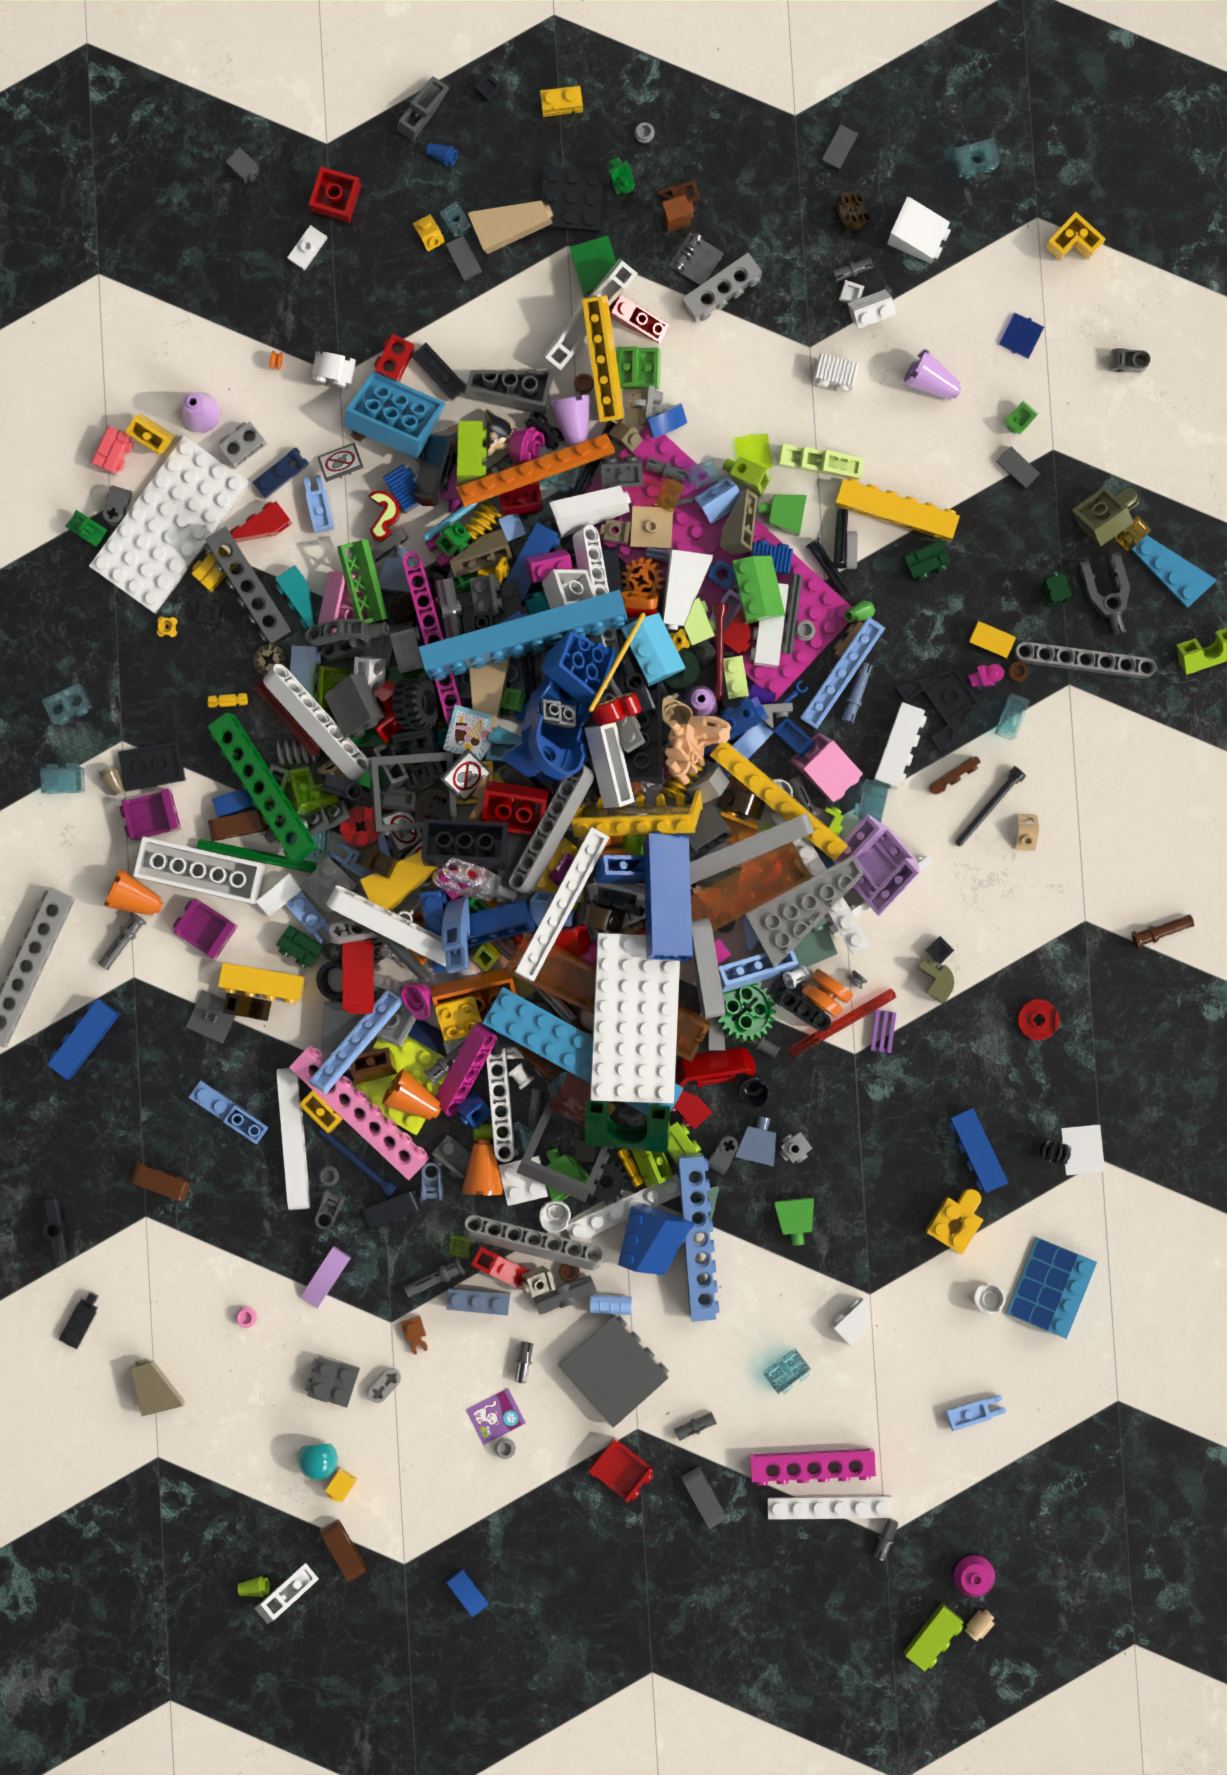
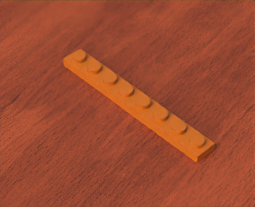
(535, 470)

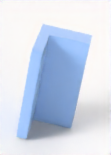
(718, 499)

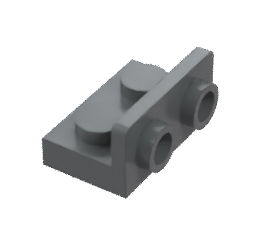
(621, 471)
(485, 594)
(452, 1156)

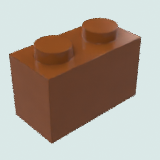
(677, 213)

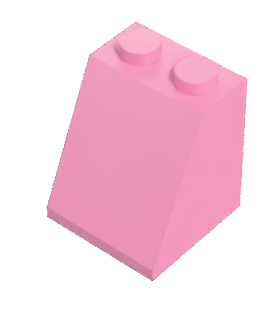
(827, 768)

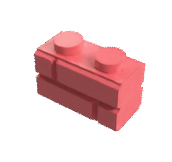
(112, 450)

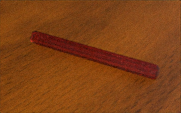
(842, 1022)

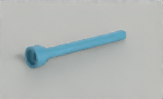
(449, 520)

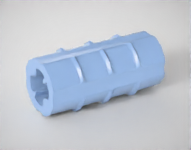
(610, 1304)

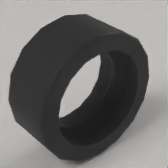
(322, 980)

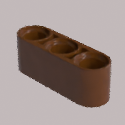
(237, 825)
(159, 1181)
(343, 1550)

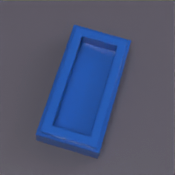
(794, 737)

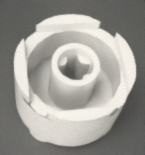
(333, 369)

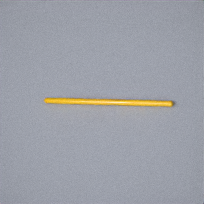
(616, 662)

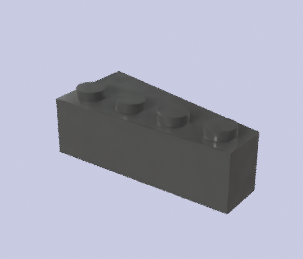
(512, 388)

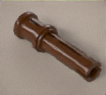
(1153, 934)

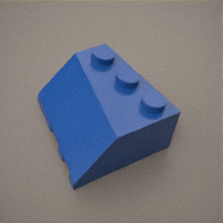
(579, 665)
(652, 1239)

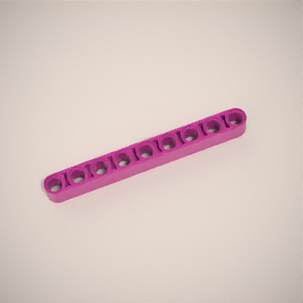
(434, 630)

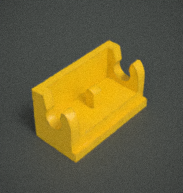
(992, 639)

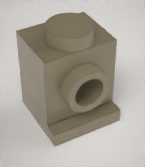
(625, 435)
(621, 537)
(534, 1276)

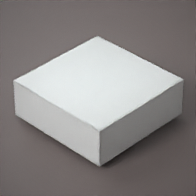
(851, 292)

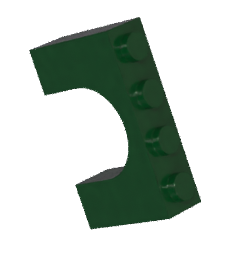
(604, 1132)

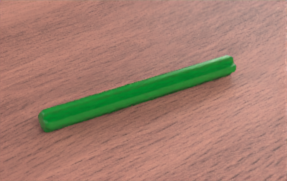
(254, 855)

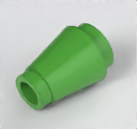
(860, 611)

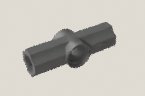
(448, 608)
(565, 1295)

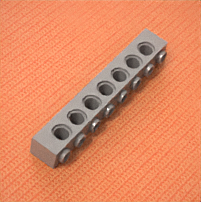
(38, 960)

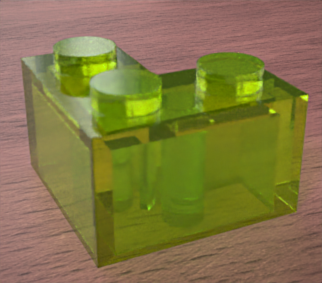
(306, 795)

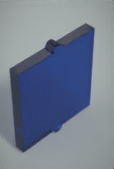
(1021, 335)

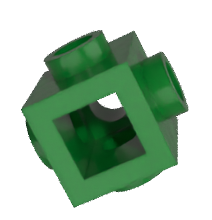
(453, 539)

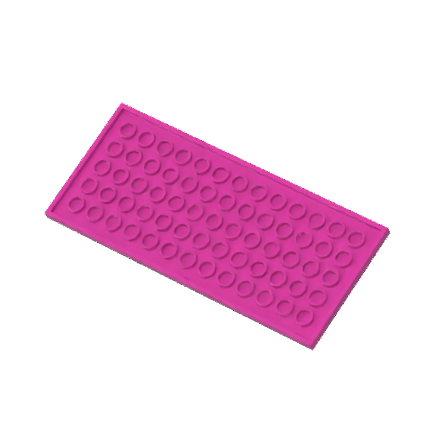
(696, 534)

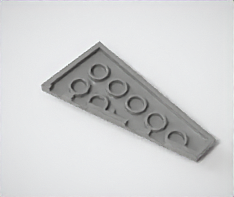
(792, 915)

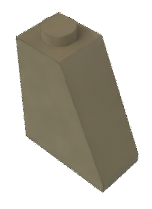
(154, 1389)

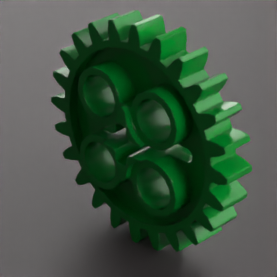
(755, 1024)

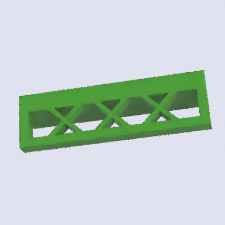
(365, 580)

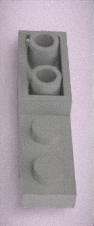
(627, 727)

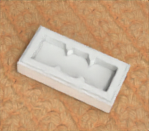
(307, 247)

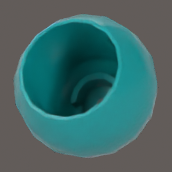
(317, 1461)

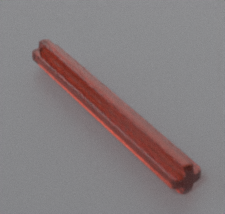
(291, 723)

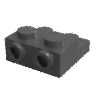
(332, 1381)

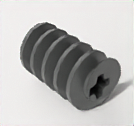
(294, 751)

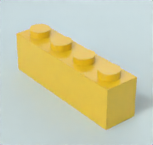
(261, 981)

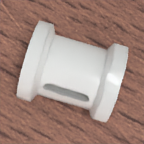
(796, 977)
(521, 1076)

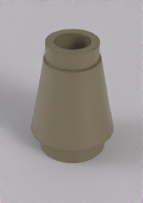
(112, 780)

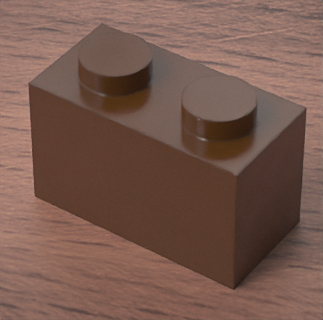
(374, 1065)

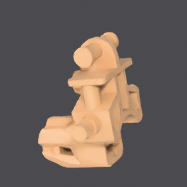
(689, 743)

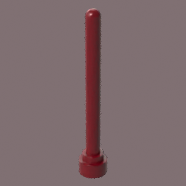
(719, 611)

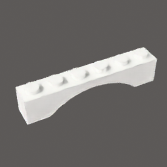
(574, 332)

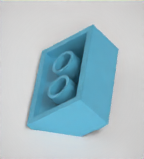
(654, 649)

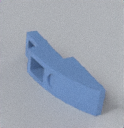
(747, 744)
(454, 934)
(228, 1111)

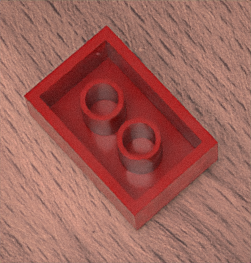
(515, 804)

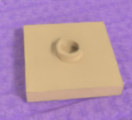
(651, 527)

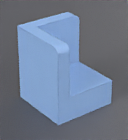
(512, 527)

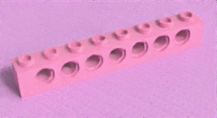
(363, 1123)

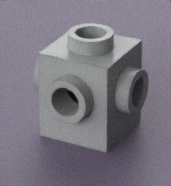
(802, 1144)

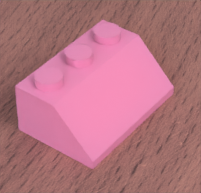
(336, 600)

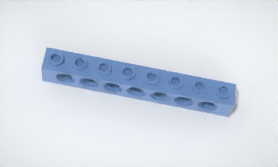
(698, 1310)

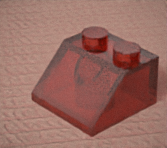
(572, 1098)

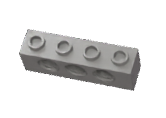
(745, 266)

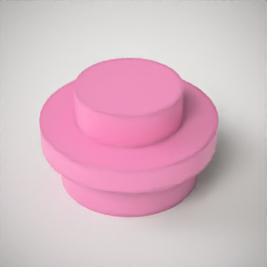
(246, 1317)

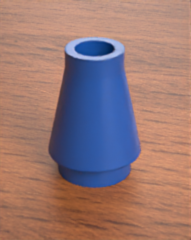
(442, 153)

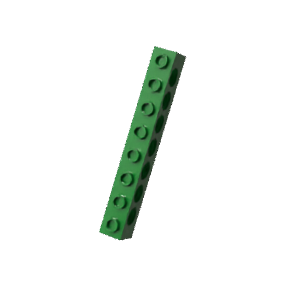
(304, 843)

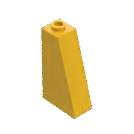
(403, 881)

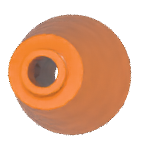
(132, 896)
(411, 1097)
(483, 1171)

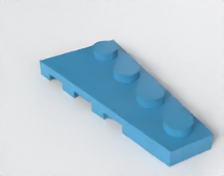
(1174, 572)

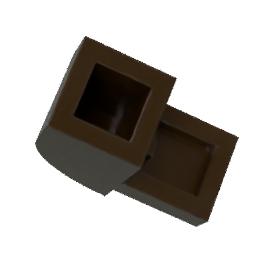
(741, 803)
(376, 861)
(598, 917)
(247, 1006)

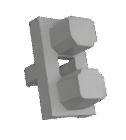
(645, 404)

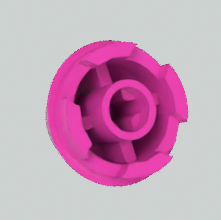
(525, 445)
(974, 1576)

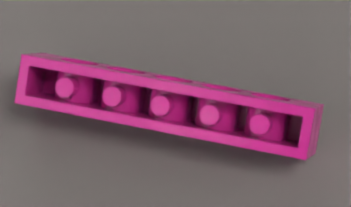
(865, 1457)

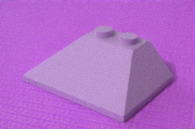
(884, 860)

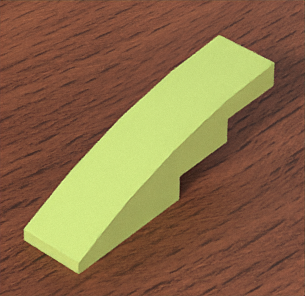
(820, 461)

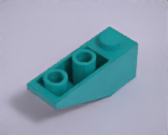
(298, 591)

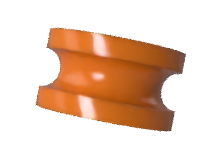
(276, 360)

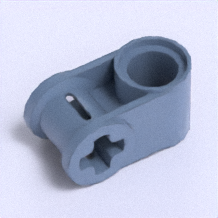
(431, 1183)

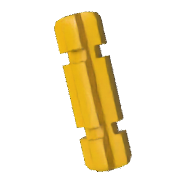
(227, 700)
(630, 1167)

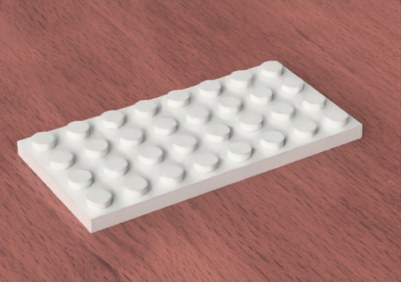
(169, 524)
(633, 1022)

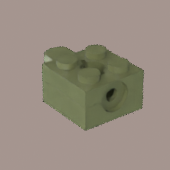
(1106, 506)

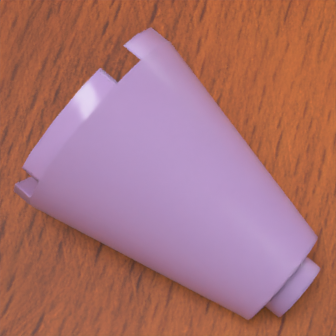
(932, 377)
(199, 412)
(572, 418)
(709, 707)

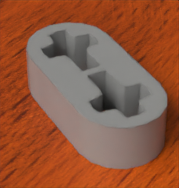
(851, 549)
(388, 1388)

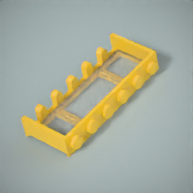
(640, 819)

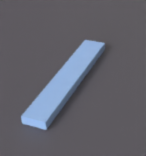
(842, 672)
(356, 1042)

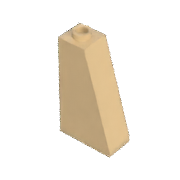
(509, 223)
(488, 689)

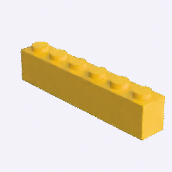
(603, 358)
(897, 510)

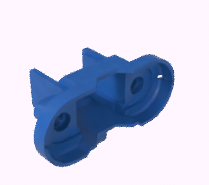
(546, 746)

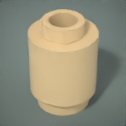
(980, 1624)

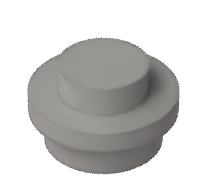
(644, 132)
(805, 630)
(505, 1448)

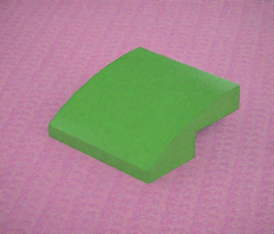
(638, 367)

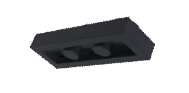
(439, 371)

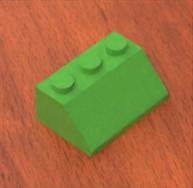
(757, 588)

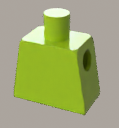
(754, 478)

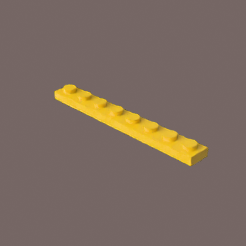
(776, 797)

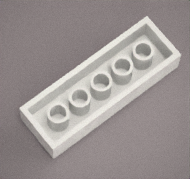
(199, 870)

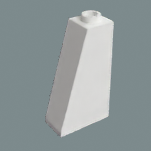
(589, 509)
(683, 582)

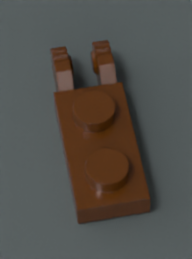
(953, 776)

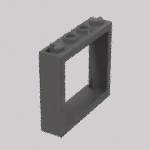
(404, 828)
(551, 1177)

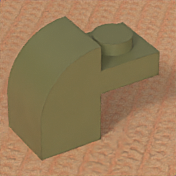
(942, 980)

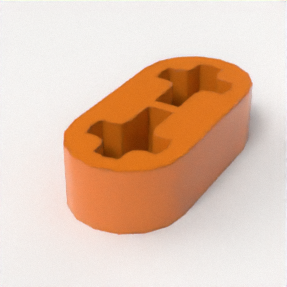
(639, 600)

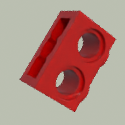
(399, 360)

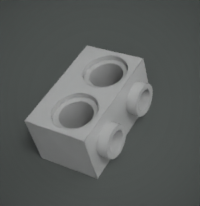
(245, 448)

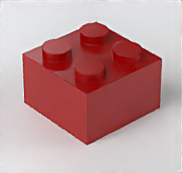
(335, 194)

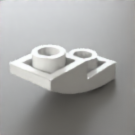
(279, 894)

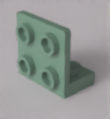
(815, 945)

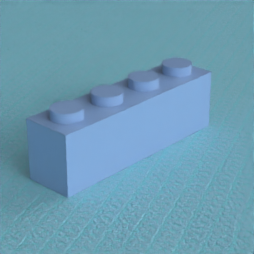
(753, 970)

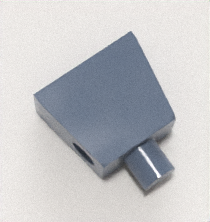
(393, 575)
(758, 1143)

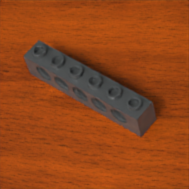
(279, 626)

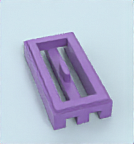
(891, 1031)

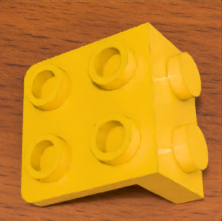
(457, 1017)

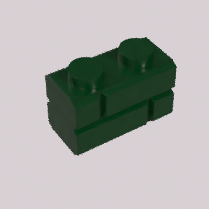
(926, 560)
(1055, 589)
(299, 946)

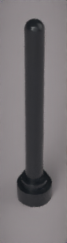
(1015, 777)

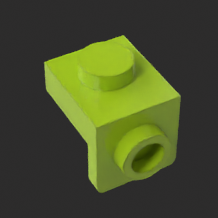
(835, 824)

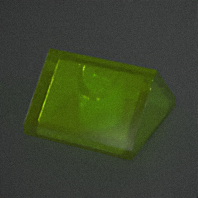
(327, 680)

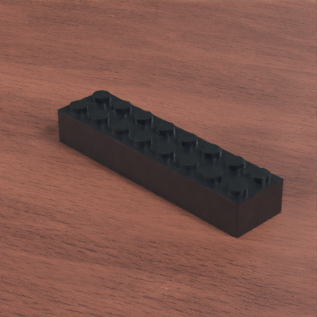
(646, 761)

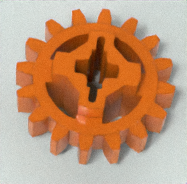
(650, 575)

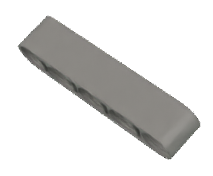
(706, 969)

